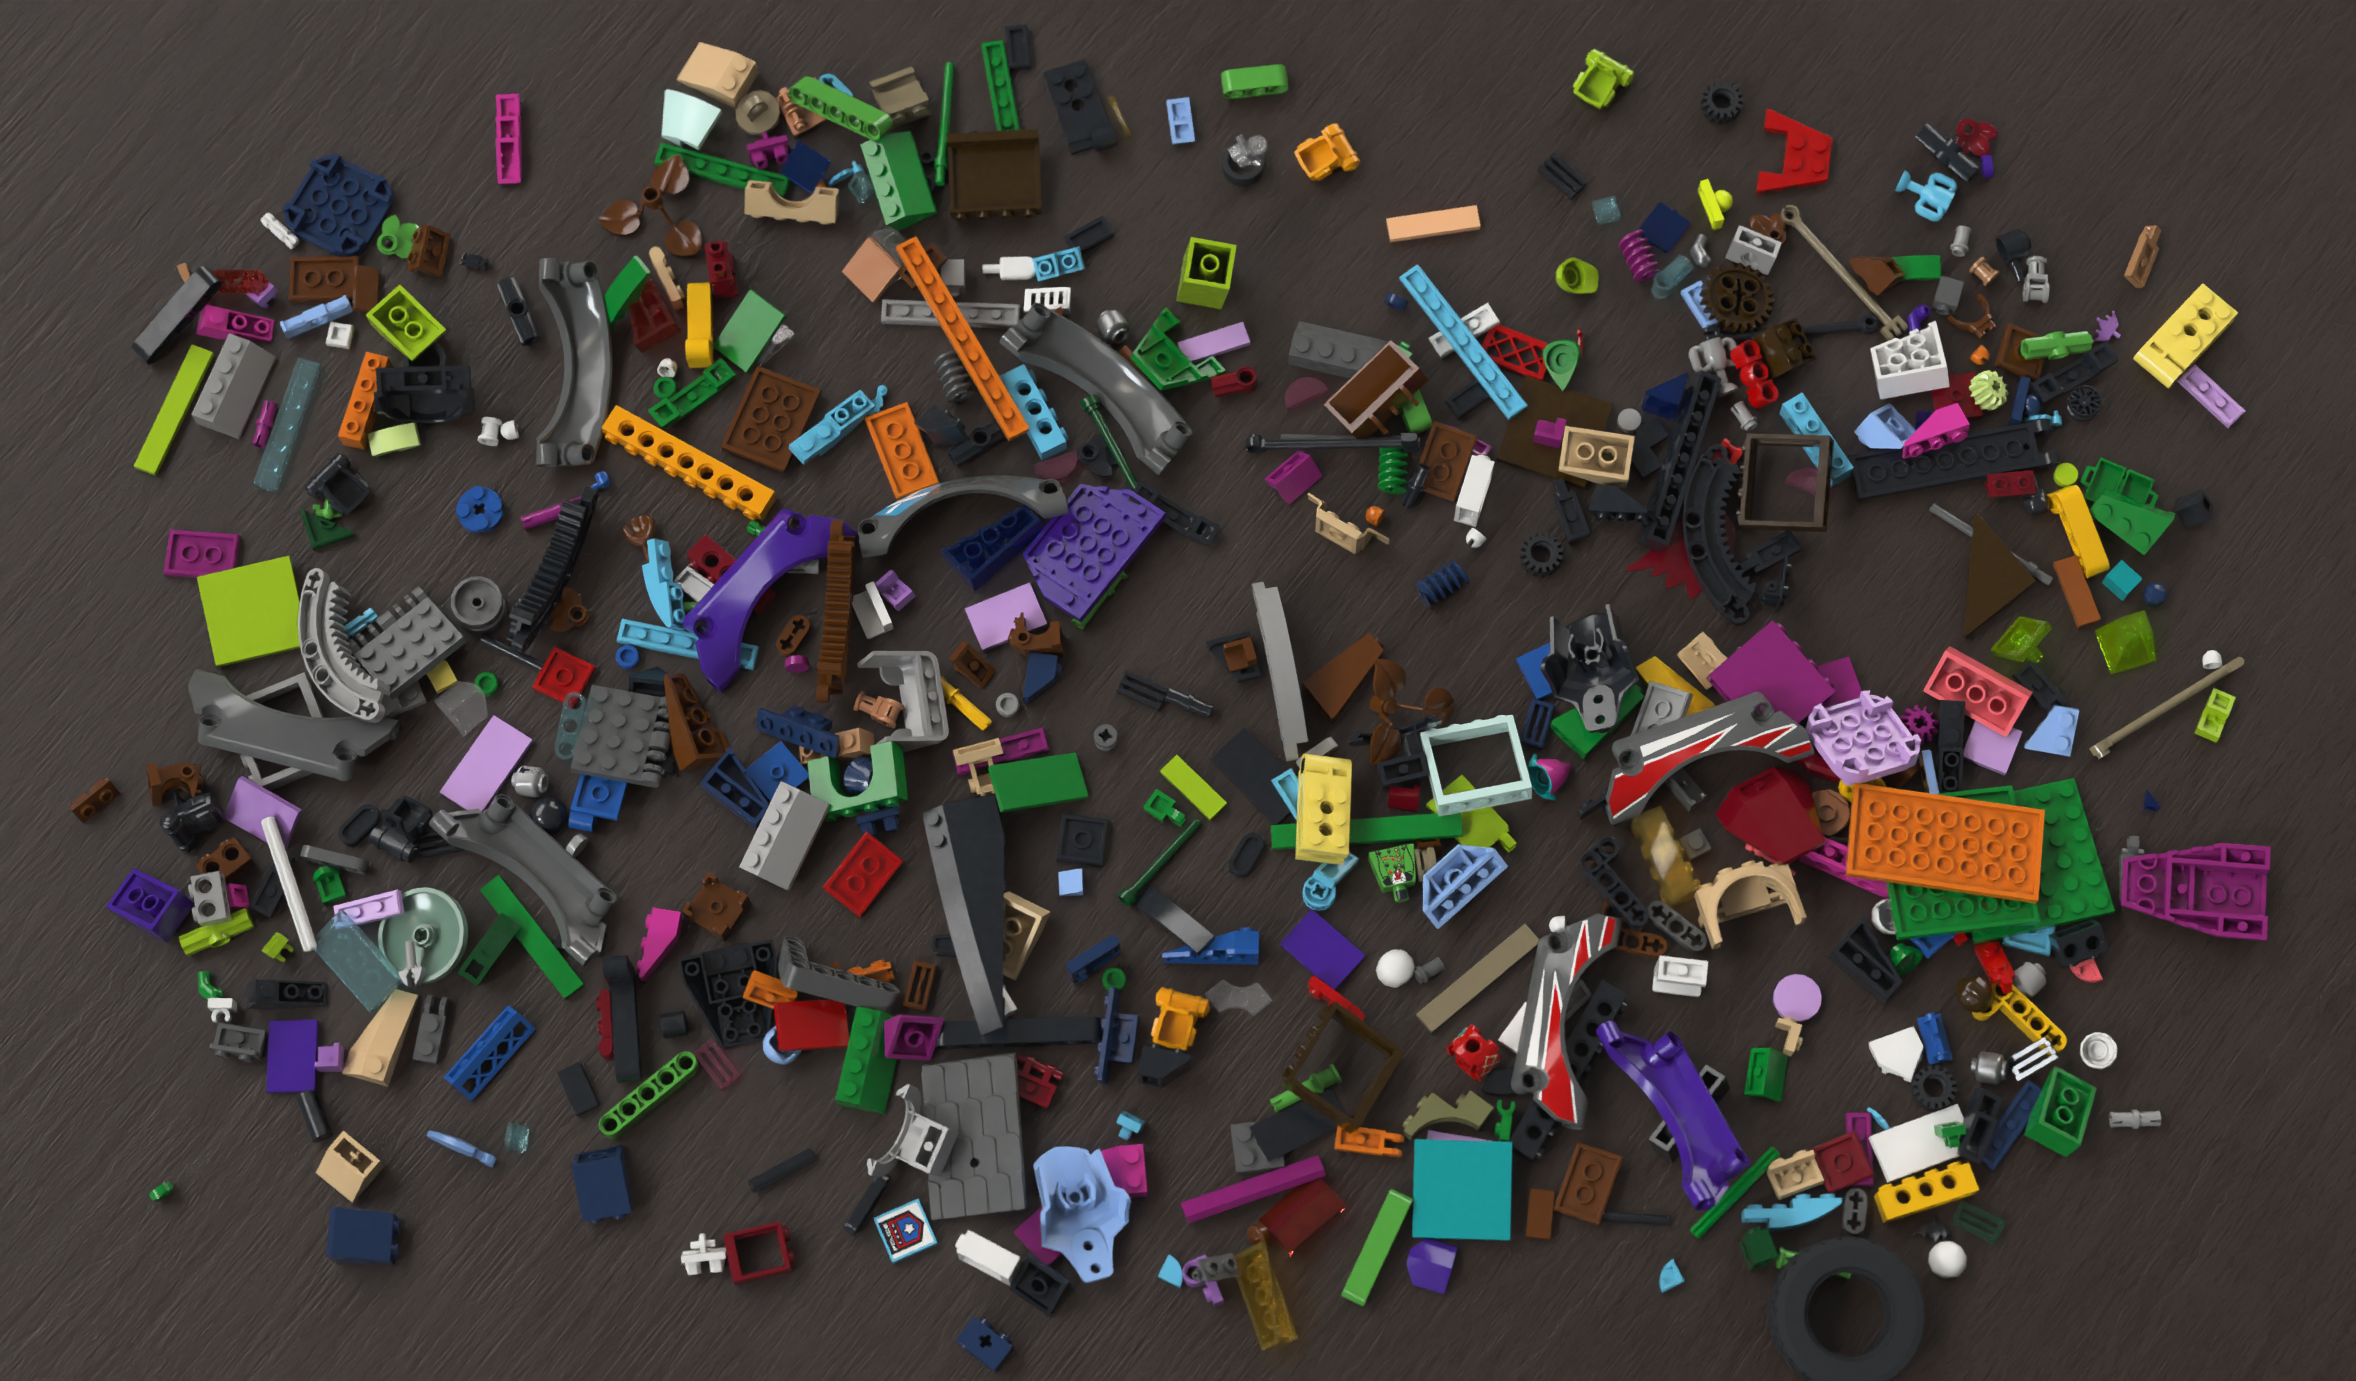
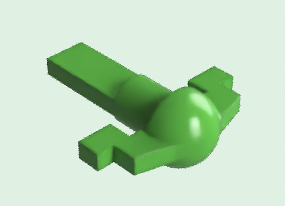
(328, 512)

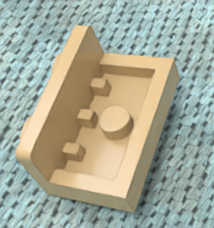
(1702, 658)
(1794, 1174)

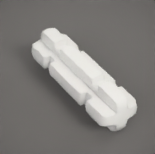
(280, 230)

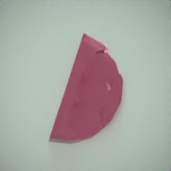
(1303, 391)
(1057, 467)
(1803, 479)

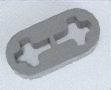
(1324, 748)

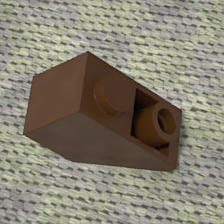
(1878, 272)

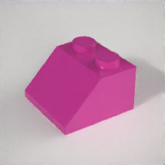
(1127, 1168)

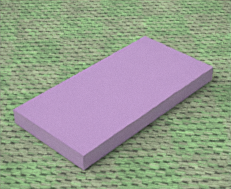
(486, 765)

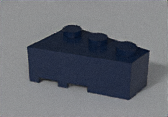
(735, 790)

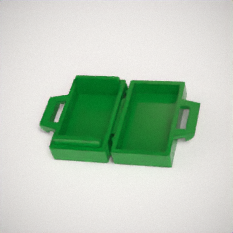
(2109, 477)

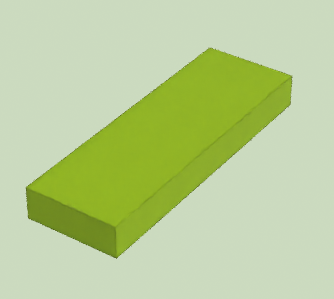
(1193, 787)

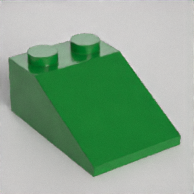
(2061, 1112)

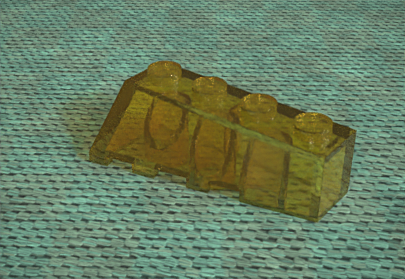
(1665, 857)
(1264, 1298)

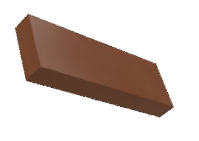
(2076, 591)

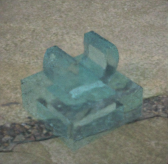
(861, 186)
(1606, 210)

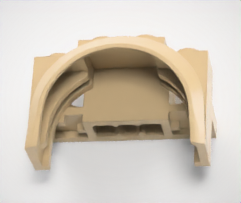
(1744, 893)

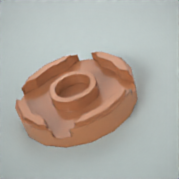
(1831, 811)

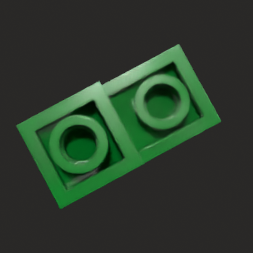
(1920, 267)

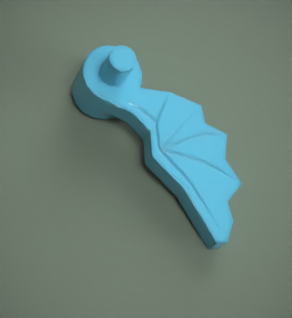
(845, 173)
(878, 401)
(2056, 420)
(1878, 1118)

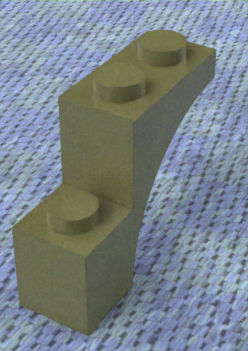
(1470, 1111)

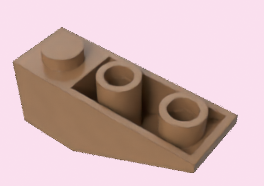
(851, 745)

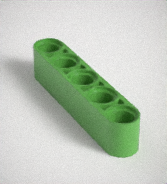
(840, 108)
(643, 1106)
(1377, 1247)

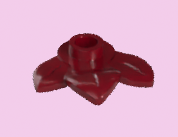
(1978, 140)

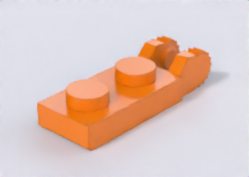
(1367, 1142)

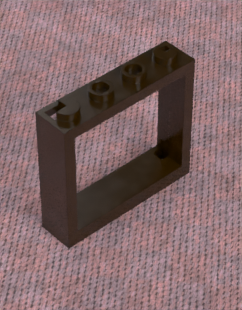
(1748, 471)
(1369, 1035)

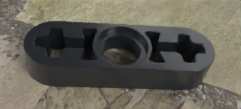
(866, 1204)

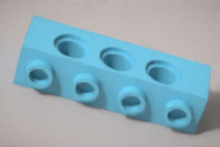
(1804, 421)
(1045, 444)

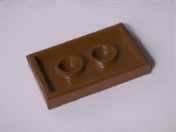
(321, 278)
(1448, 456)
(1588, 1184)

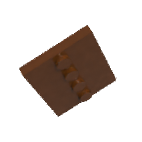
(770, 419)

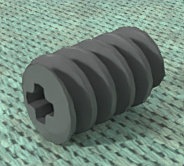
(952, 377)

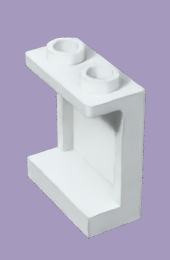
(1679, 976)

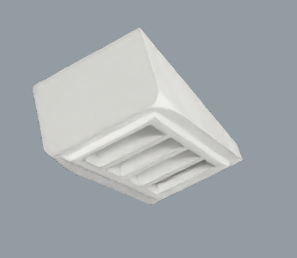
(1064, 292)

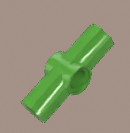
(2056, 345)

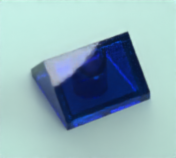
(1665, 398)

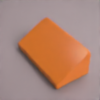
(767, 990)

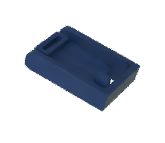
(1093, 959)

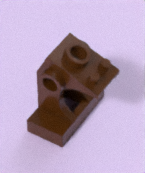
(1048, 643)
(171, 777)

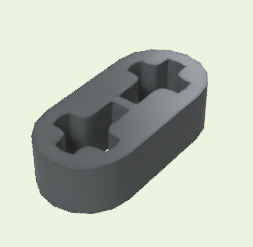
(1860, 1212)

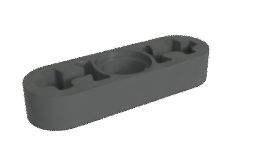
(334, 859)
(1695, 932)

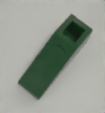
(489, 950)

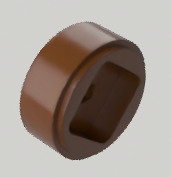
(1257, 1234)

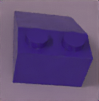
(150, 905)

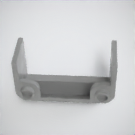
(920, 693)

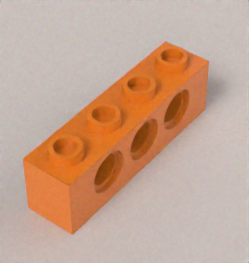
(361, 407)

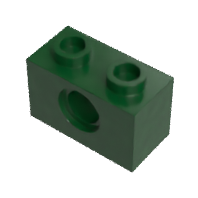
(1757, 1248)

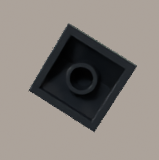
(1040, 1285)

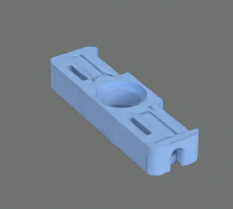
(316, 316)

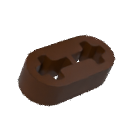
(788, 633)

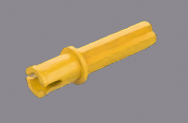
(964, 705)

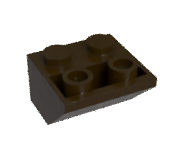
(1784, 348)

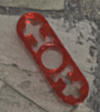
(245, 285)

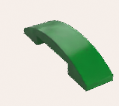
(693, 396)

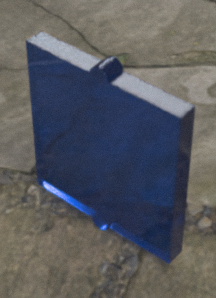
(805, 166)
(1664, 227)

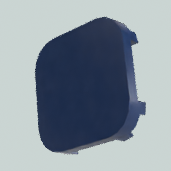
(339, 206)

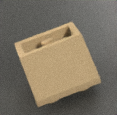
(349, 1167)

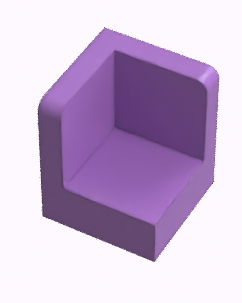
(330, 1058)

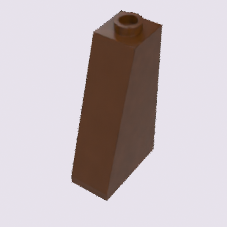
(1342, 677)

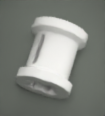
(490, 431)

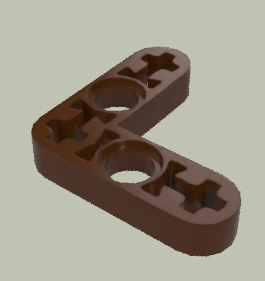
(1651, 938)

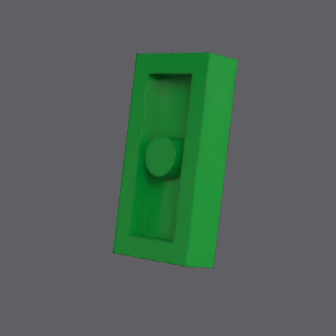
(1766, 1074)

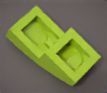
(2214, 715)

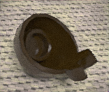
(1974, 994)

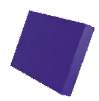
(1322, 950)
(292, 1056)

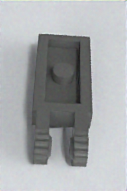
(431, 1032)

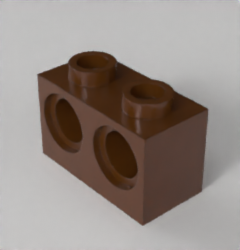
(230, 869)

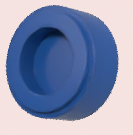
(627, 657)

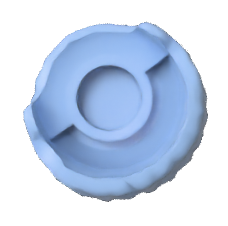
(771, 1049)

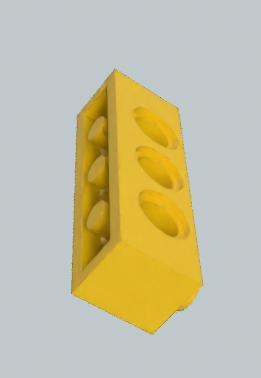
(1892, 1209)

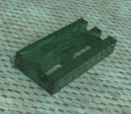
(1958, 1213)

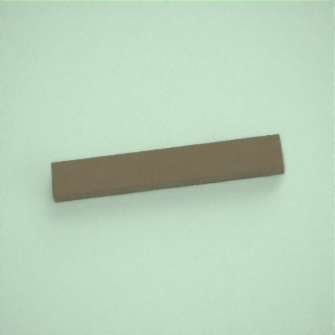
(1478, 978)

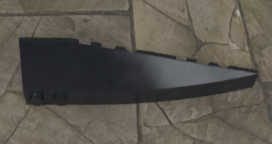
(969, 868)

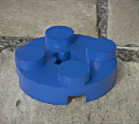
(482, 522)

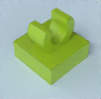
(275, 945)

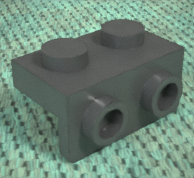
(238, 1041)

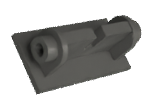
(1216, 1268)

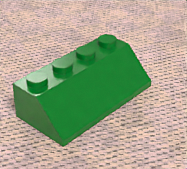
(899, 179)
(866, 1070)

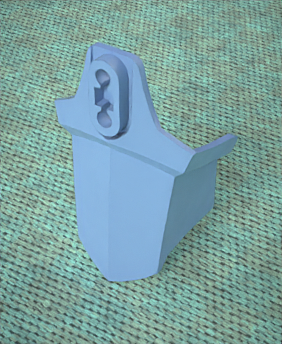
(1080, 1208)

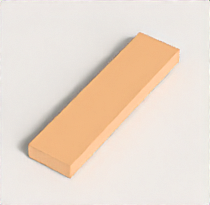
(1433, 223)

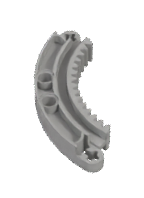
(328, 654)
(1281, 668)

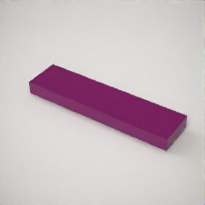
(1013, 748)

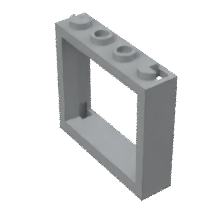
(291, 774)

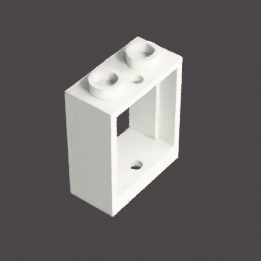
(1474, 490)
(988, 1257)

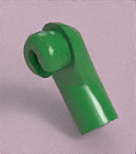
(205, 988)

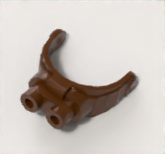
(1979, 327)

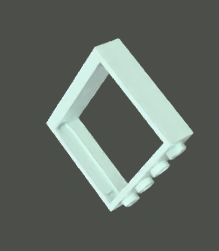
(1481, 797)

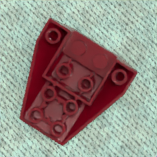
(1774, 815)

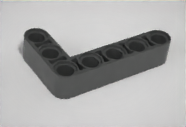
(832, 983)

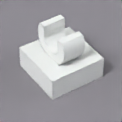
(220, 1006)

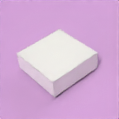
(340, 335)

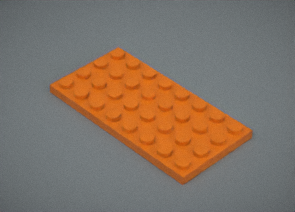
(1945, 843)

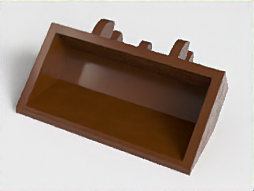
(1376, 392)

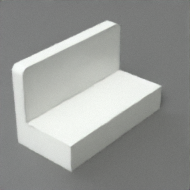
(871, 612)

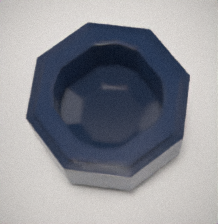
(2154, 594)

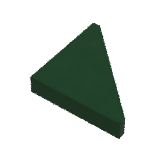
(322, 531)

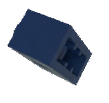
(992, 1356)

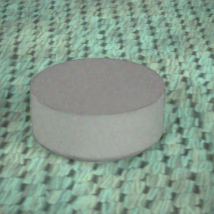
(1629, 420)
(1007, 705)
(577, 844)

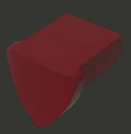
(1404, 798)

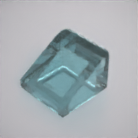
(516, 1137)

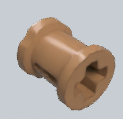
(1984, 271)

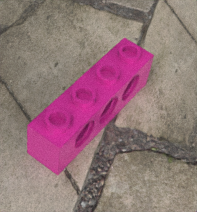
(1832, 860)

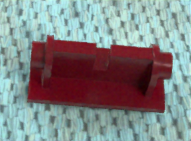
(2010, 483)

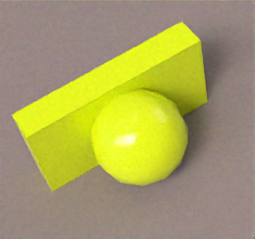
(1714, 203)

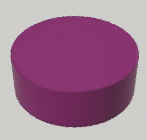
(797, 664)

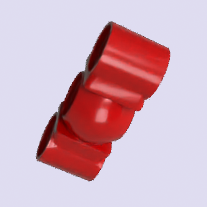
(1754, 374)

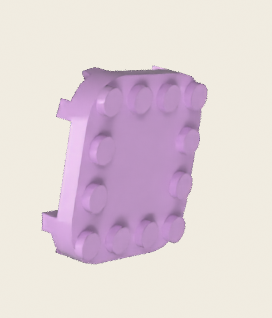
(1862, 739)

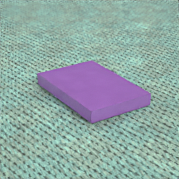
(254, 803)

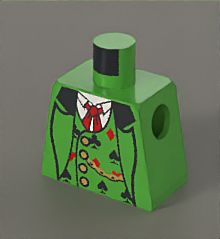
(1394, 870)

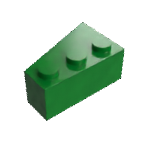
(2131, 520)

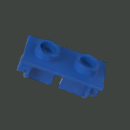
(1934, 1038)

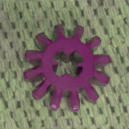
(1928, 723)

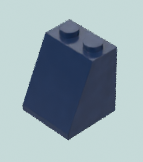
(602, 1184)
(363, 1236)

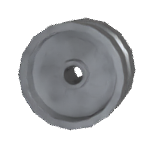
(476, 592)

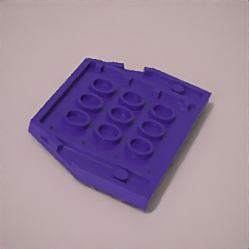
(1091, 546)

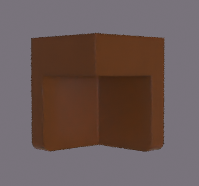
(1240, 654)

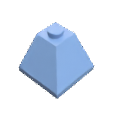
(1885, 429)

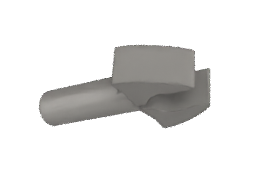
(411, 967)

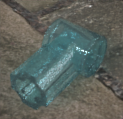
(1672, 276)

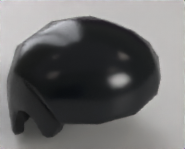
(549, 814)

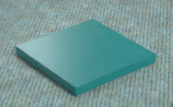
(1462, 1189)

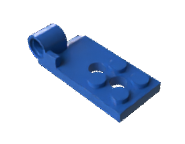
(595, 799)

